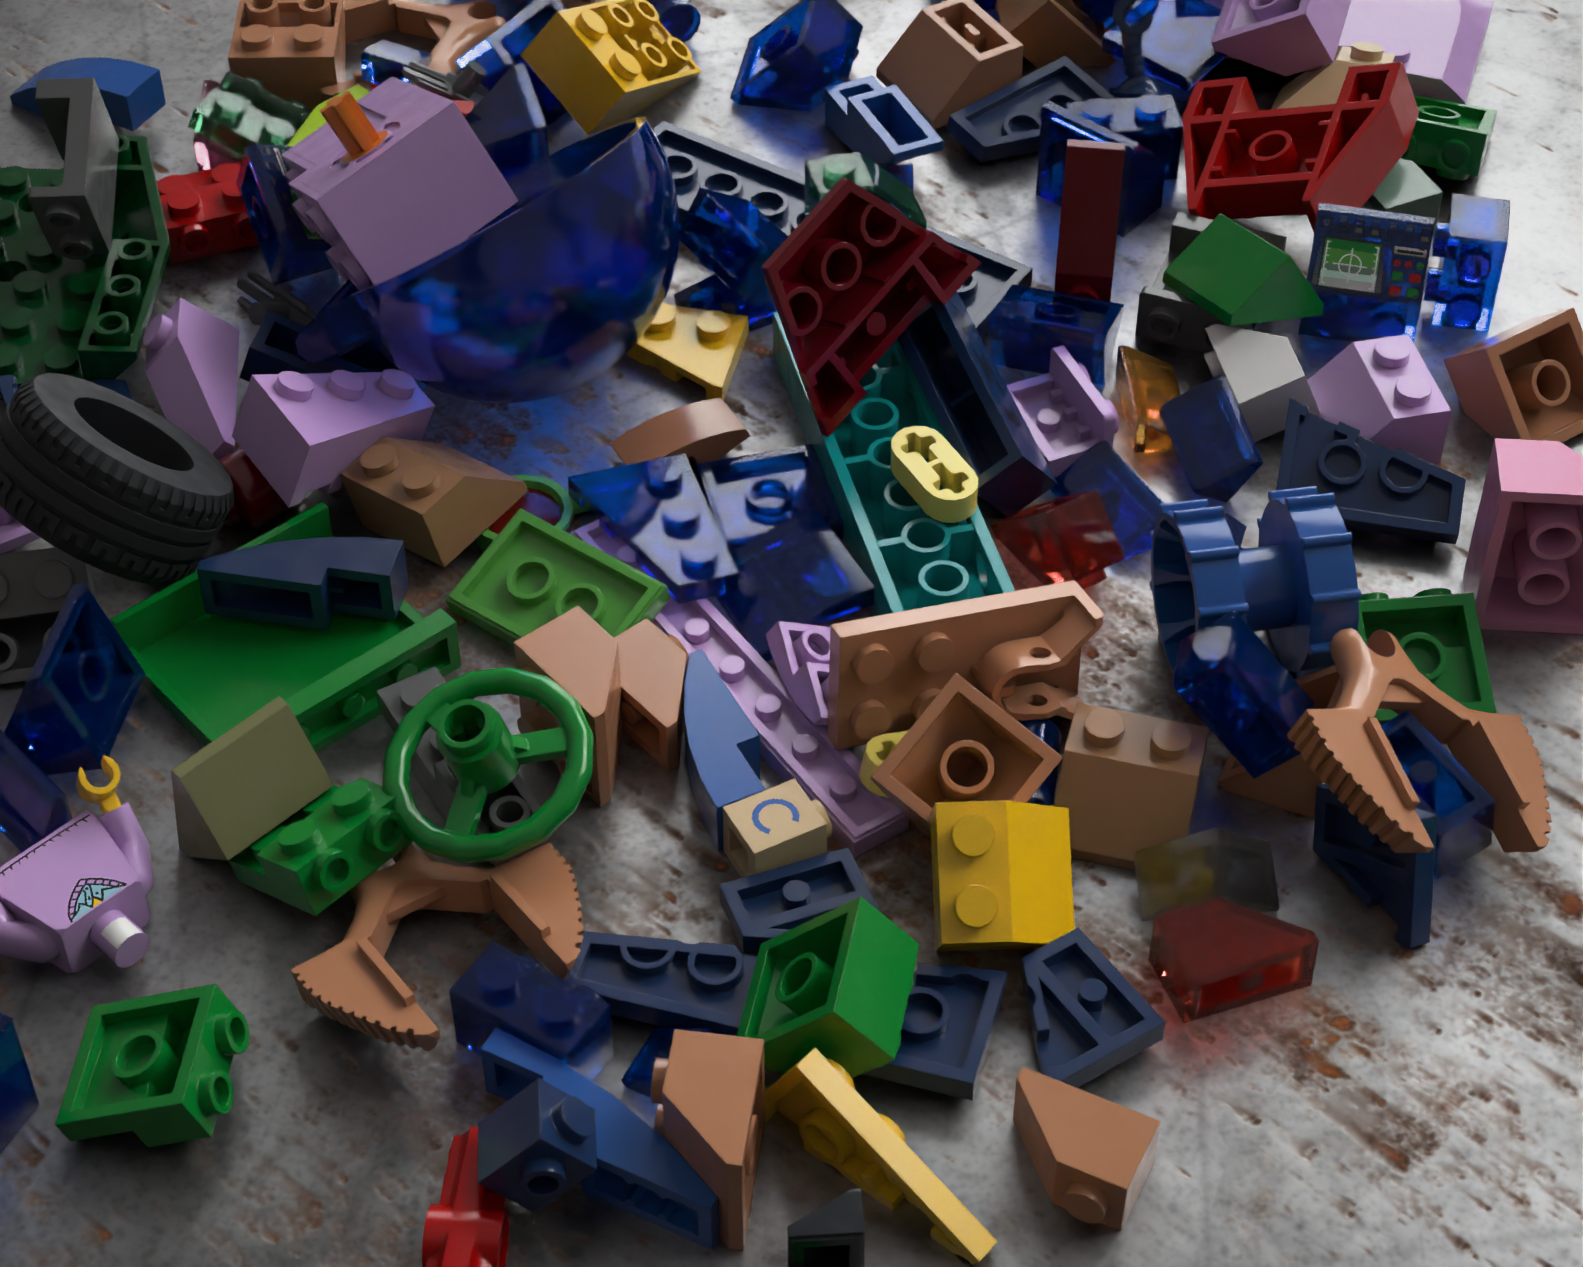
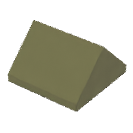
(245, 783)

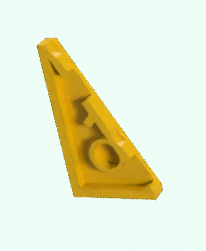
(694, 345)
(870, 1150)

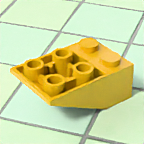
(609, 61)

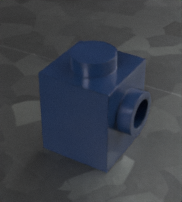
(537, 1145)

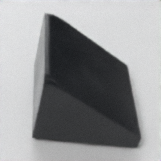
(829, 1234)

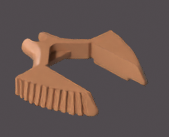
(453, 26)
(1362, 768)
(362, 990)

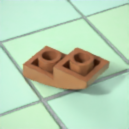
(697, 429)

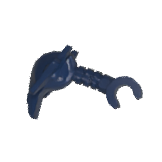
(1132, 38)

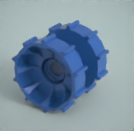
(1292, 584)

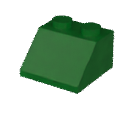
(832, 988)

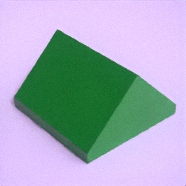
(1241, 277)

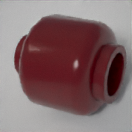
(254, 497)

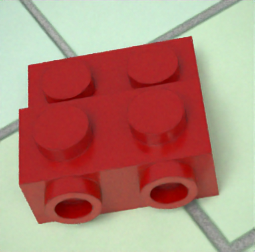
(205, 213)

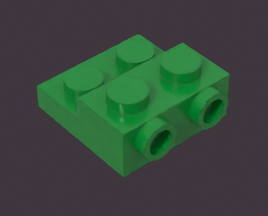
(1450, 137)
(1439, 637)
(324, 847)
(155, 1067)

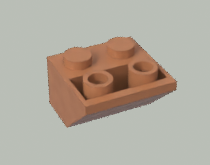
(290, 46)
(951, 59)
(587, 666)

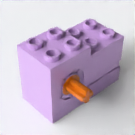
(393, 181)

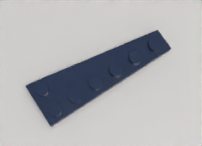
(707, 985)

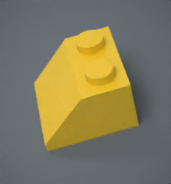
(1000, 875)

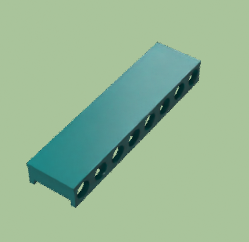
(888, 534)

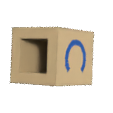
(774, 829)

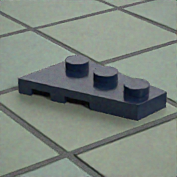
(1010, 118)
(1371, 484)

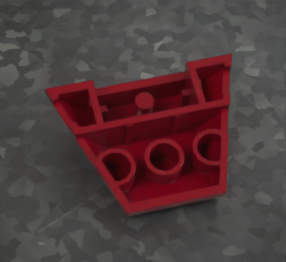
(852, 287)

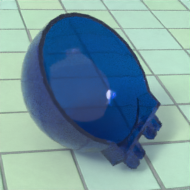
(538, 291)

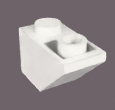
(1261, 376)

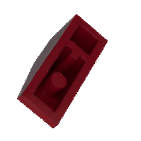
(1089, 218)

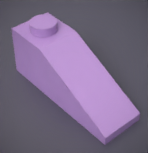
(195, 373)

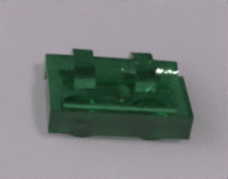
(247, 115)

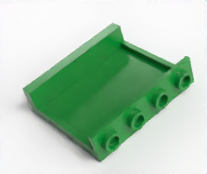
(226, 668)

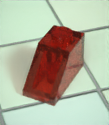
(1062, 539)
(1228, 957)

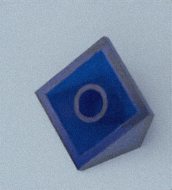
(1036, 320)

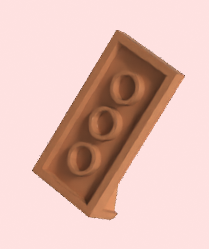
(1008, 645)

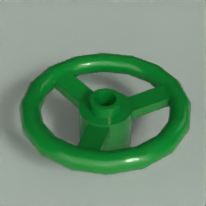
(486, 760)

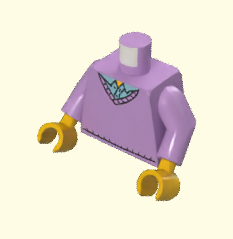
(80, 887)

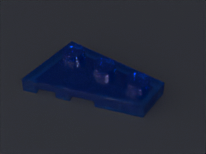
(664, 521)

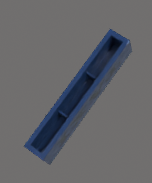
(975, 405)

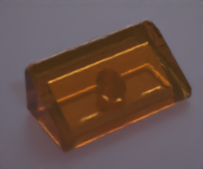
(1144, 388)

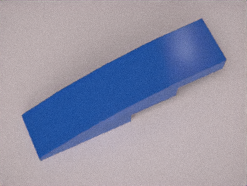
(634, 1162)

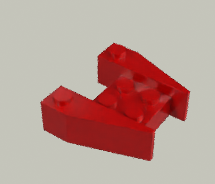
(1294, 157)

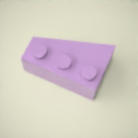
(315, 425)

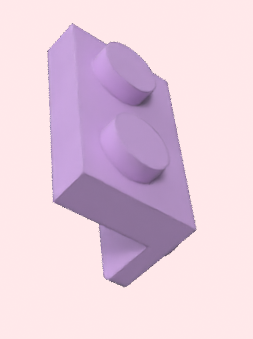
(1064, 411)

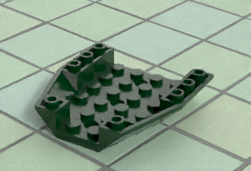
(87, 312)

